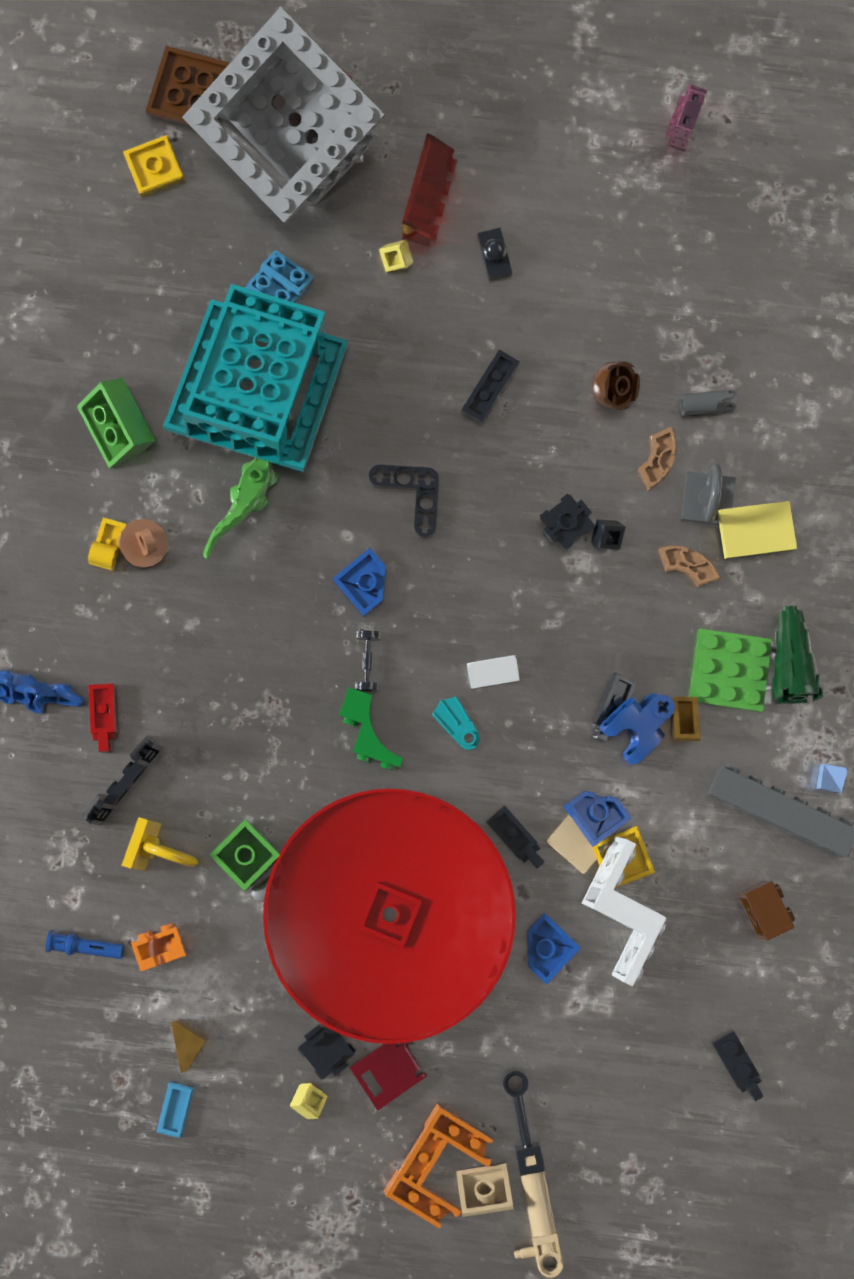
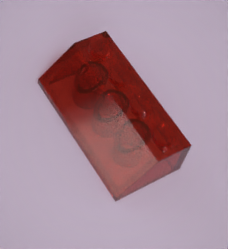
(428, 192)

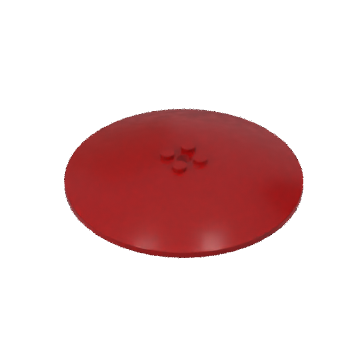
(378, 975)

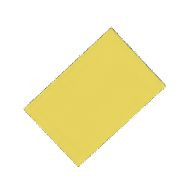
(757, 529)

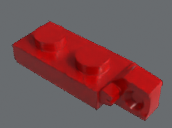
(102, 715)

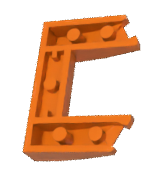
(406, 1183)

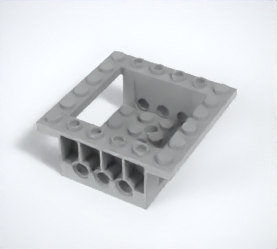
(289, 64)

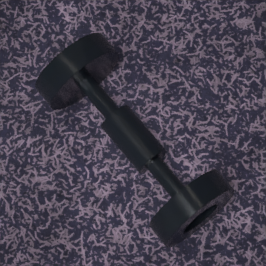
(367, 635)

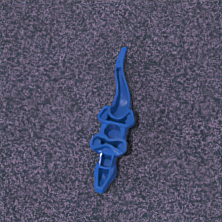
(35, 694)

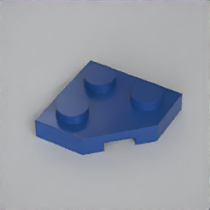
(363, 581)
(597, 815)
(548, 948)

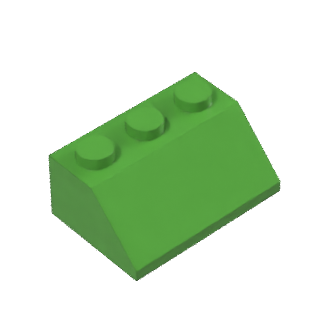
(115, 422)

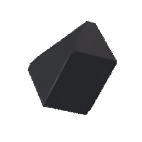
(608, 534)

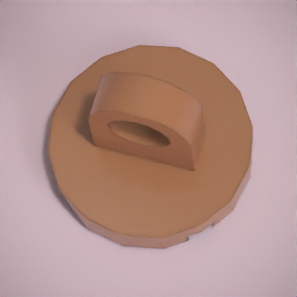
(143, 543)

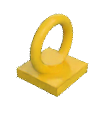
(146, 845)

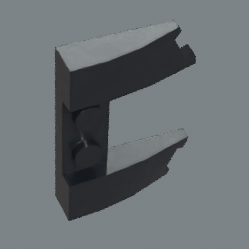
(103, 806)

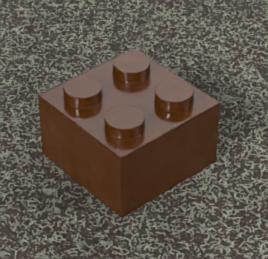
(767, 910)

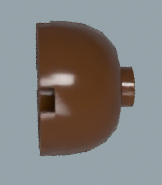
(616, 385)

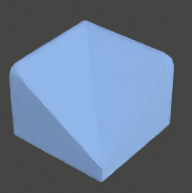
(831, 778)

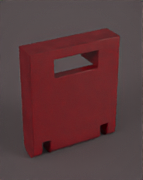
(392, 1069)

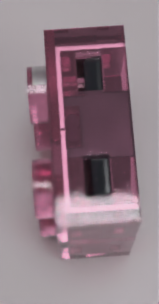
(685, 117)

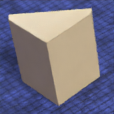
(484, 1190)

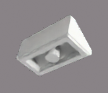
(493, 671)

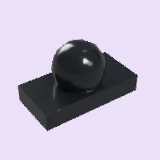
(494, 253)

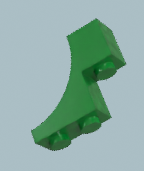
(367, 746)

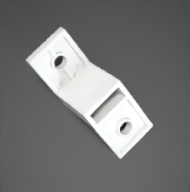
(642, 920)

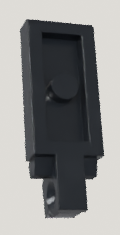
(618, 691)
(515, 836)
(738, 1064)

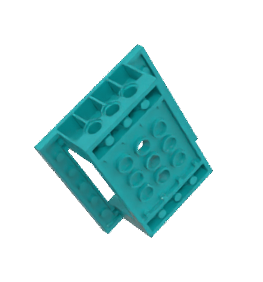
(255, 421)

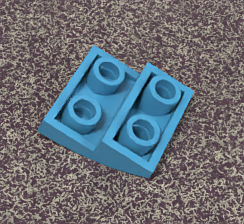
(281, 278)

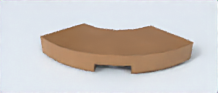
(661, 458)
(690, 563)

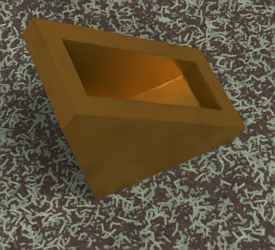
(685, 719)
(187, 1044)

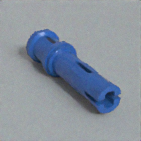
(80, 945)

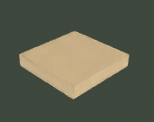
(573, 845)

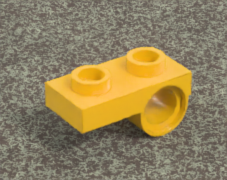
(105, 549)

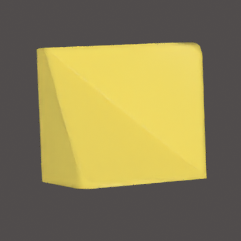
(396, 255)
(308, 1101)

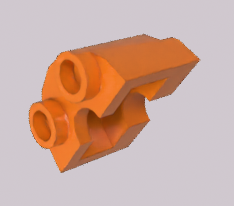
(158, 948)

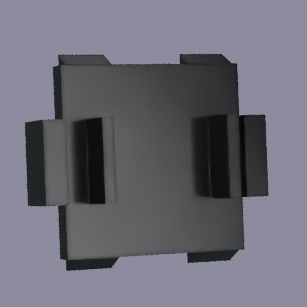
(567, 521)
(326, 1051)

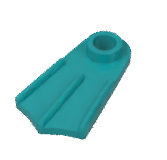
(456, 722)

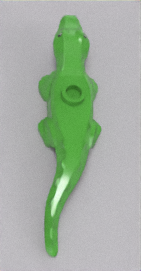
(245, 498)

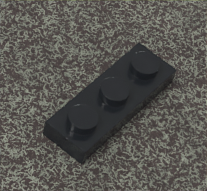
(490, 386)

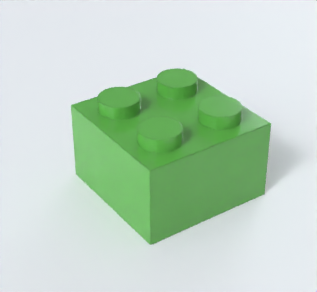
(245, 855)

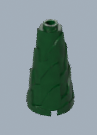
(795, 662)

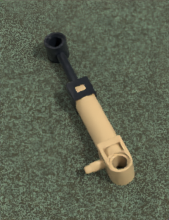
(535, 1187)

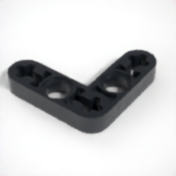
(421, 491)

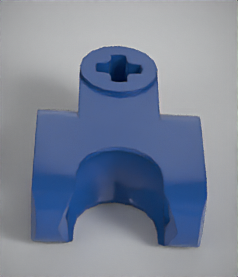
(642, 722)

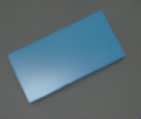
(175, 1109)

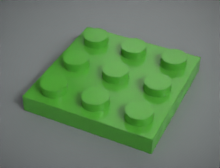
(730, 670)

